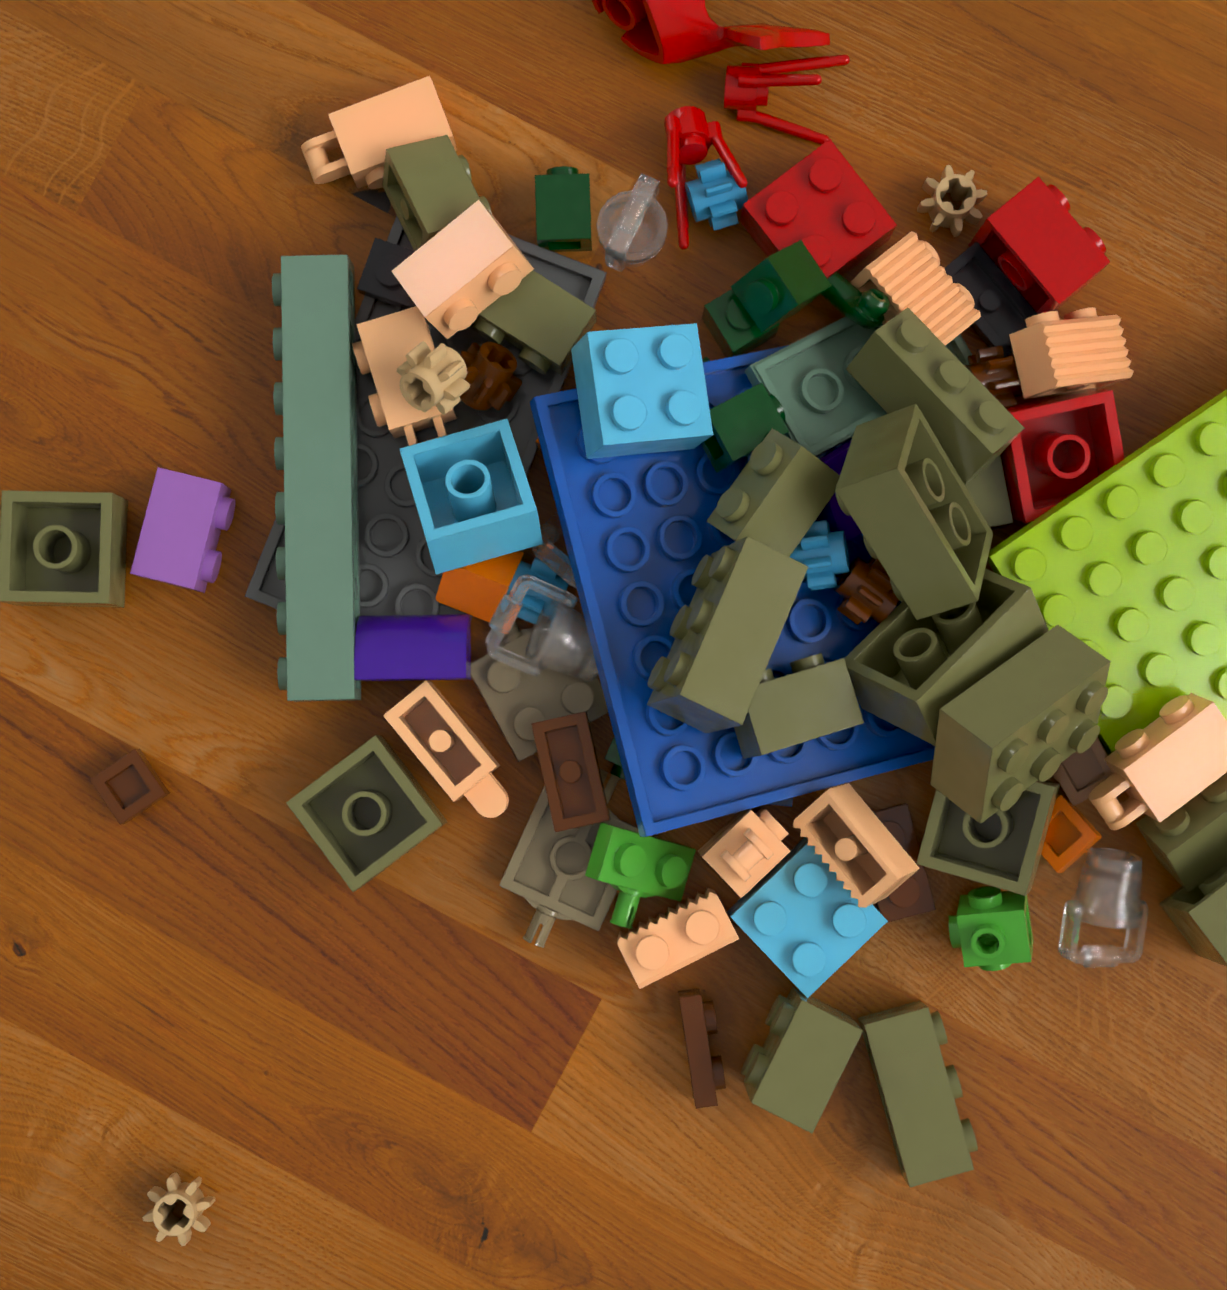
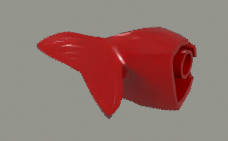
(684, 31)

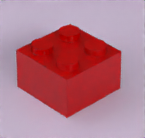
(823, 207)
(1042, 246)
(1060, 449)

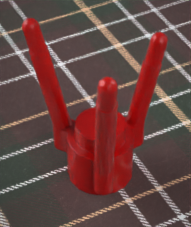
(749, 87)
(688, 144)

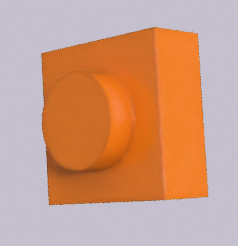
(1067, 835)

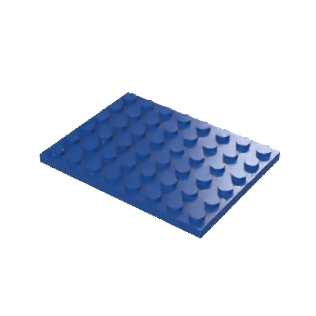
(633, 548)

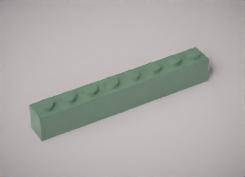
(319, 477)

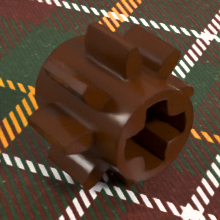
(996, 374)
(489, 376)
(866, 592)

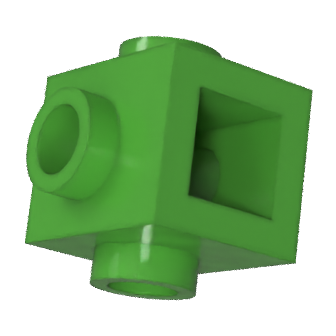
(992, 928)

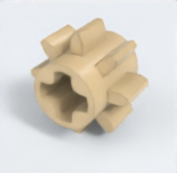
(962, 189)
(433, 378)
(162, 1212)

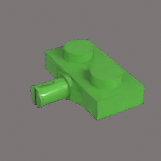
(638, 868)

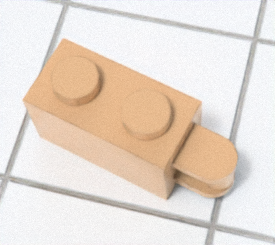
(371, 127)
(381, 352)
(449, 749)
(1164, 762)
(746, 849)

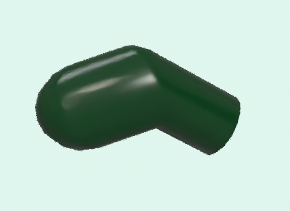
(863, 308)

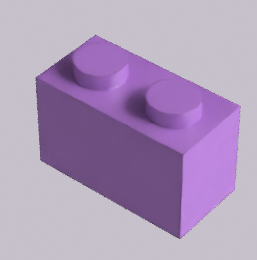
(183, 530)

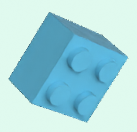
(641, 390)
(472, 496)
(805, 918)

